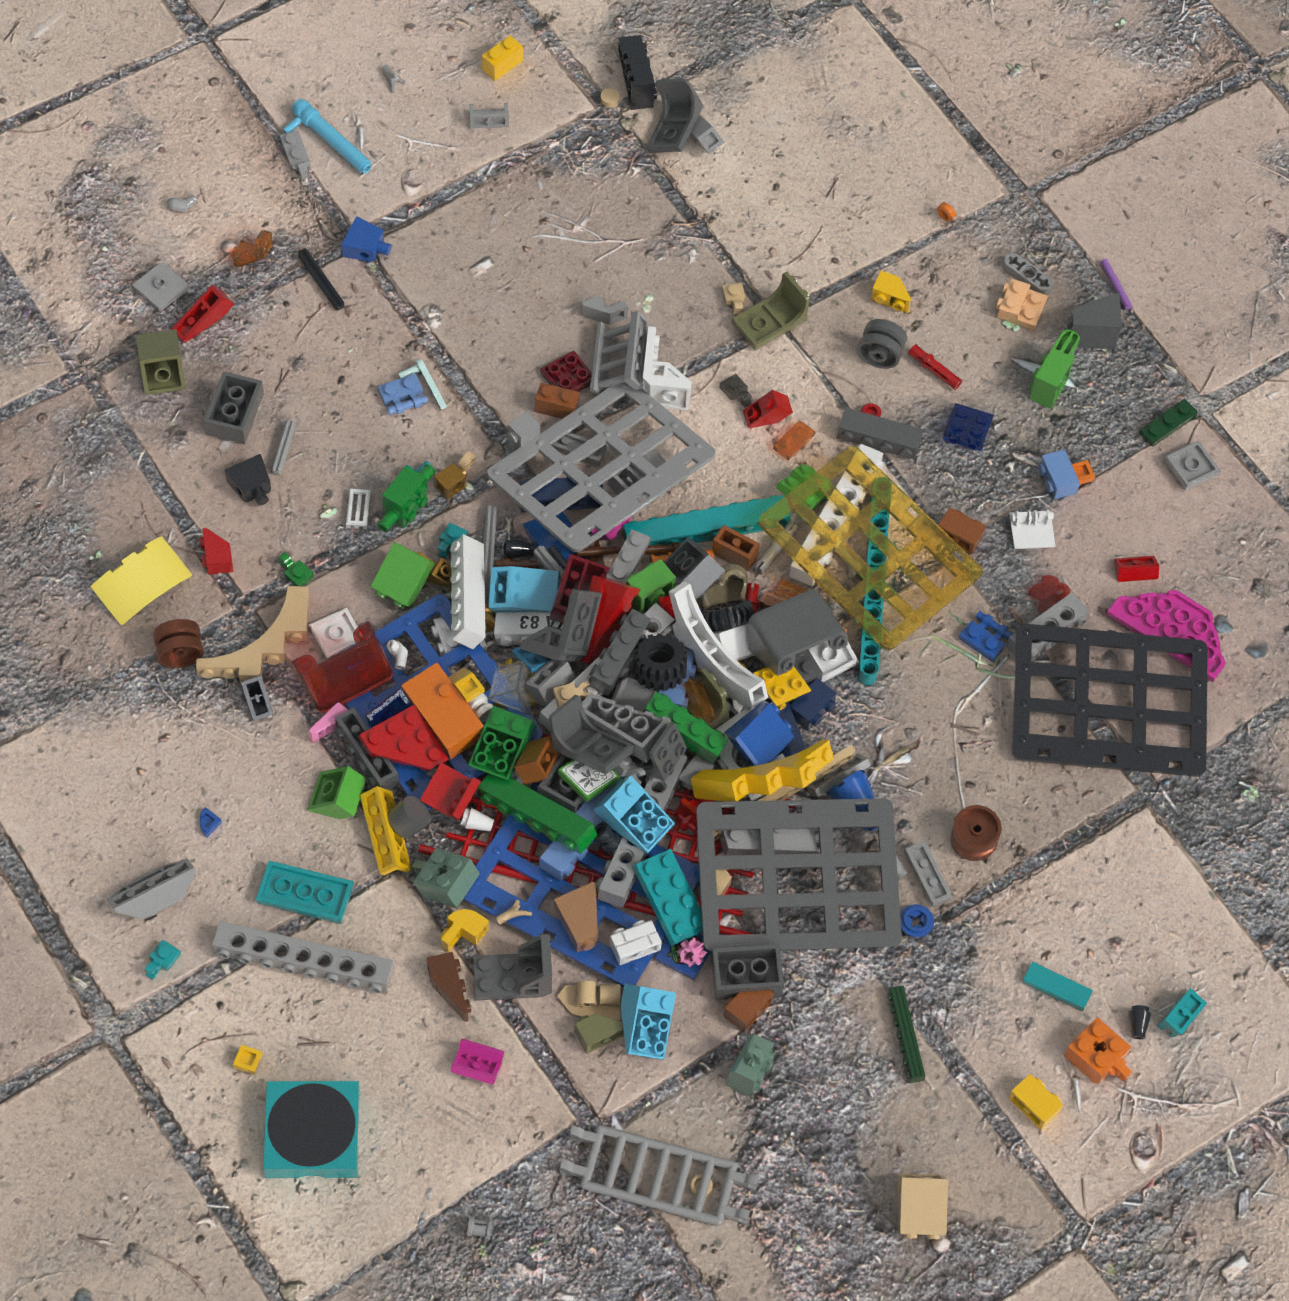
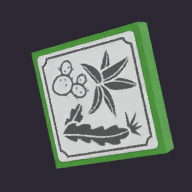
(586, 780)

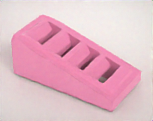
(326, 724)

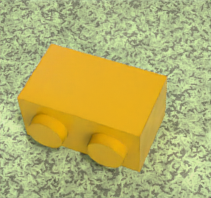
(502, 58)
(1036, 1101)

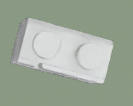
(635, 942)

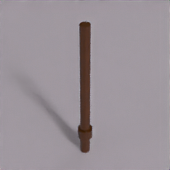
(593, 551)

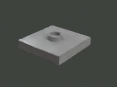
(160, 286)
(1192, 465)

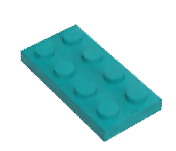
(305, 892)
(670, 896)

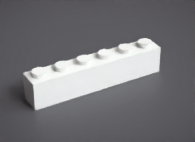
(467, 591)

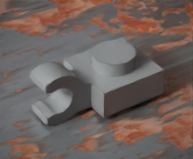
(629, 768)

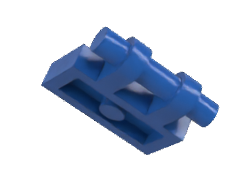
(982, 640)

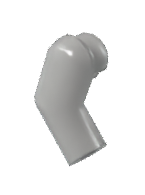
(182, 205)

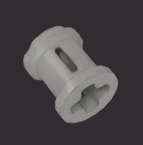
(480, 1227)

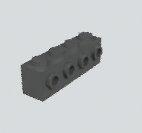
(620, 651)
(379, 770)

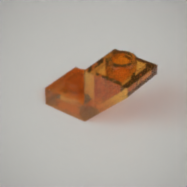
(248, 253)

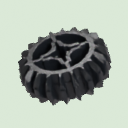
(728, 614)

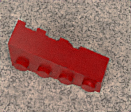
(614, 603)

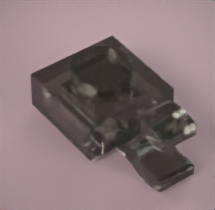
(736, 388)

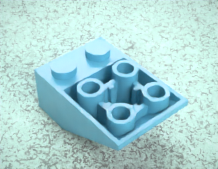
(522, 589)
(634, 814)
(646, 1020)

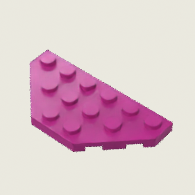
(1171, 616)

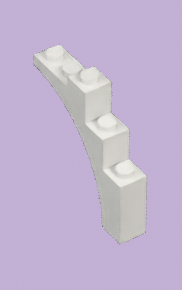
(710, 653)

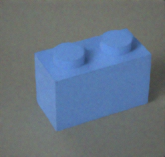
(1058, 474)

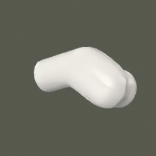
(399, 652)

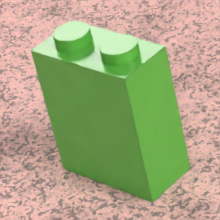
(402, 575)

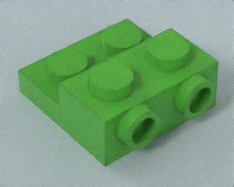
(797, 477)

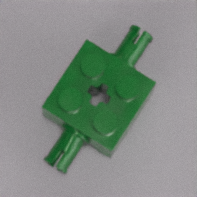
(405, 497)

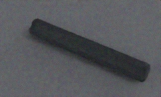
(321, 279)

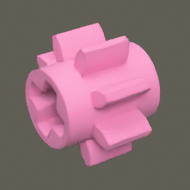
(692, 952)

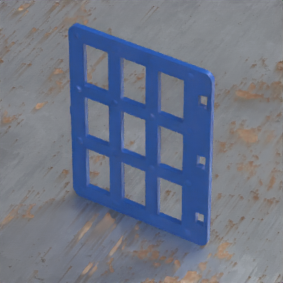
(408, 624)
(541, 921)

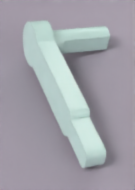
(420, 367)

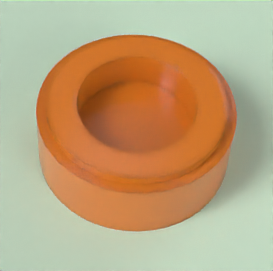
(946, 211)

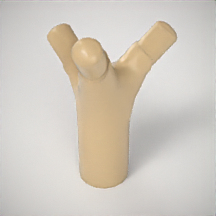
(511, 913)

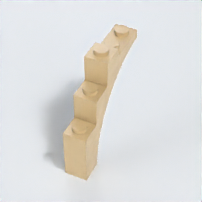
(270, 647)

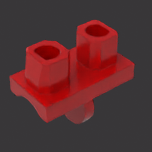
(687, 814)

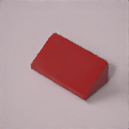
(1136, 568)

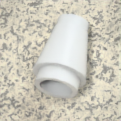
(476, 820)

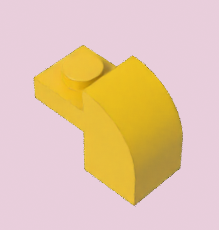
(465, 924)

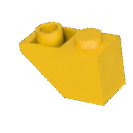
(891, 292)

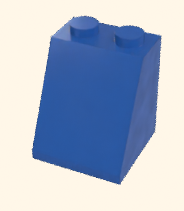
(760, 734)

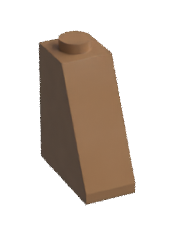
(579, 916)

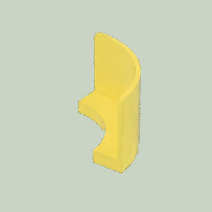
(140, 579)

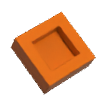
(1084, 472)

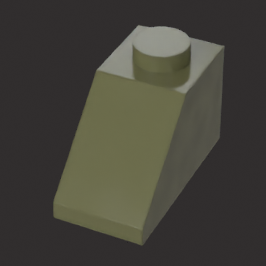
(597, 1031)

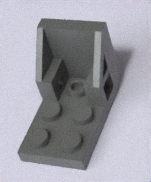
(574, 638)
(515, 975)

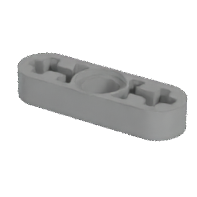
(1024, 266)

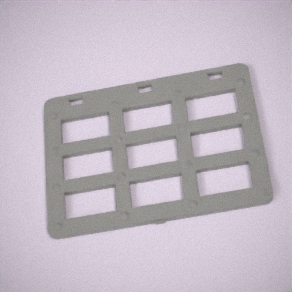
(624, 505)

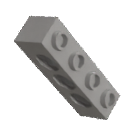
(1068, 607)

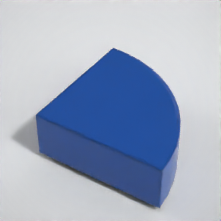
(208, 822)

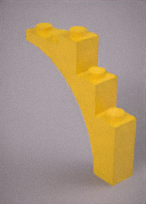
(763, 779)

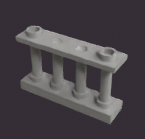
(633, 361)

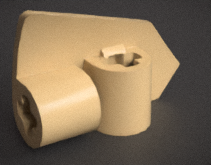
(591, 999)

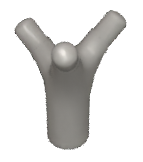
(392, 77)

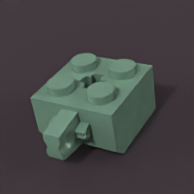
(445, 877)
(751, 1065)

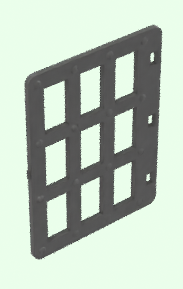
(814, 814)

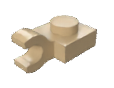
(734, 296)

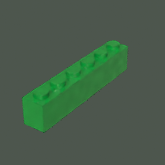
(538, 812)

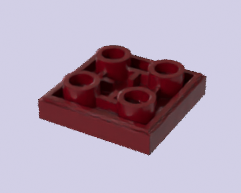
(567, 372)

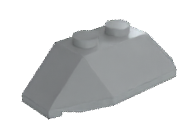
(154, 890)

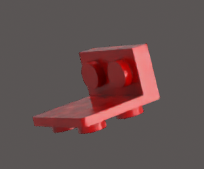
(449, 792)

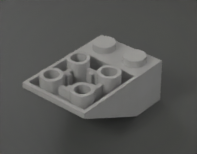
(631, 475)

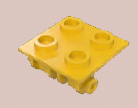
(783, 687)

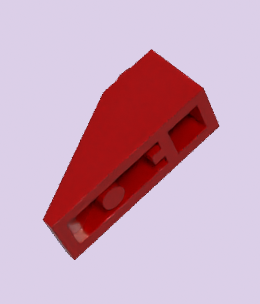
(203, 313)

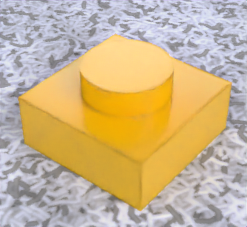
(247, 1059)

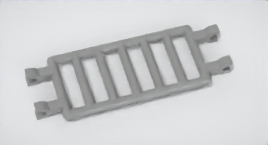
(732, 1176)

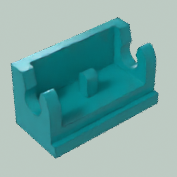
(1182, 1013)

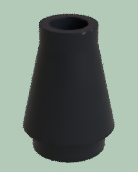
(516, 548)
(1139, 1021)

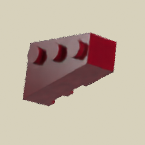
(576, 575)

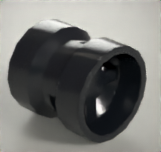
(608, 839)

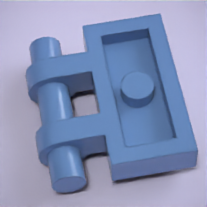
(400, 390)

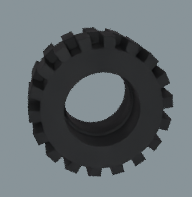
(662, 649)

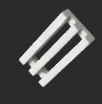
(357, 523)

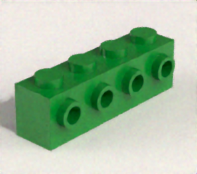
(694, 731)

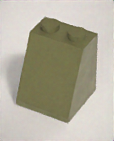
(160, 362)

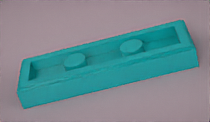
(1057, 986)

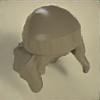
(729, 587)

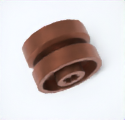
(178, 643)
(975, 832)

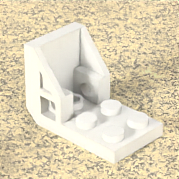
(669, 388)

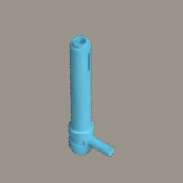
(311, 118)

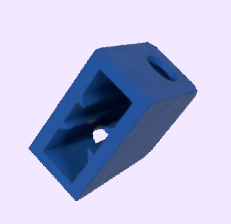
(364, 241)

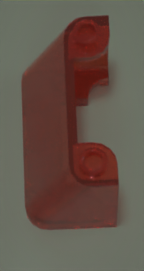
(347, 673)

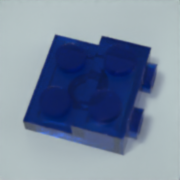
(968, 427)

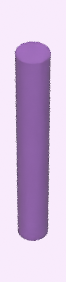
(1116, 284)

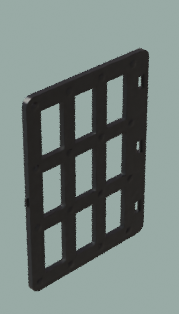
(1090, 752)

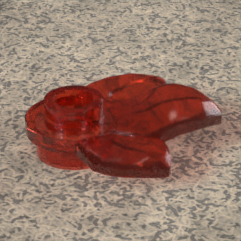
(1047, 591)

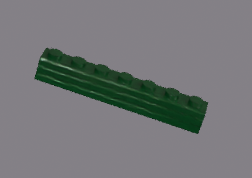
(906, 1034)

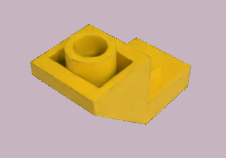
(467, 684)

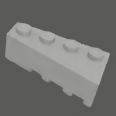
(626, 723)
(785, 842)

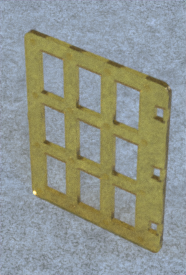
(896, 503)

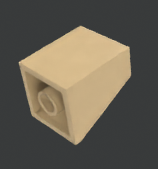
(922, 1205)

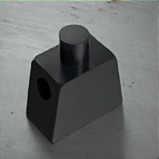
(250, 480)

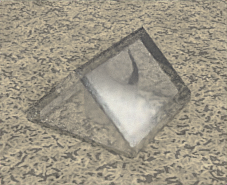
(509, 686)

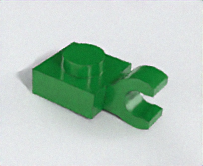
(296, 572)

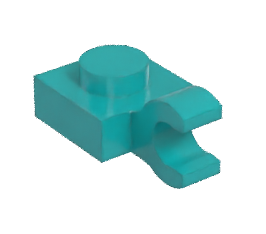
(449, 535)
(162, 957)

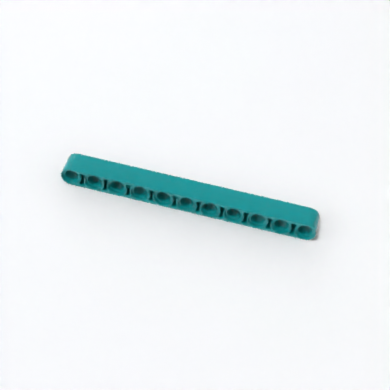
(874, 607)

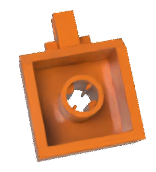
(1110, 1053)

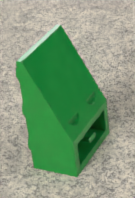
(502, 743)

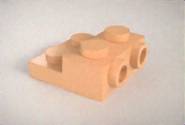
(1021, 304)

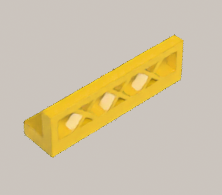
(386, 848)

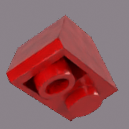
(768, 410)
(217, 553)

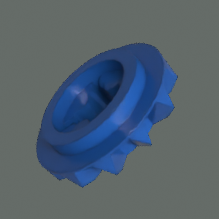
(913, 912)

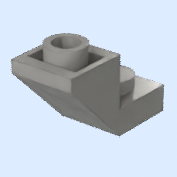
(706, 135)
(596, 310)
(694, 767)

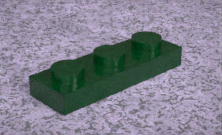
(1168, 422)

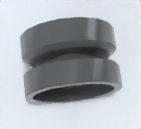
(882, 343)

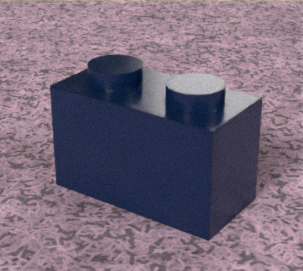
(813, 705)

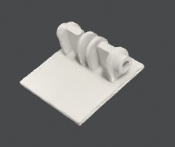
(1032, 529)

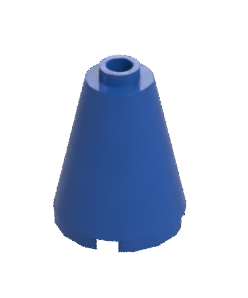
(854, 787)

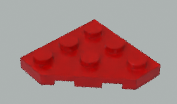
(405, 741)

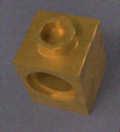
(450, 481)

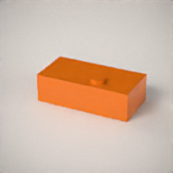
(444, 710)

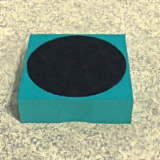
(311, 1129)

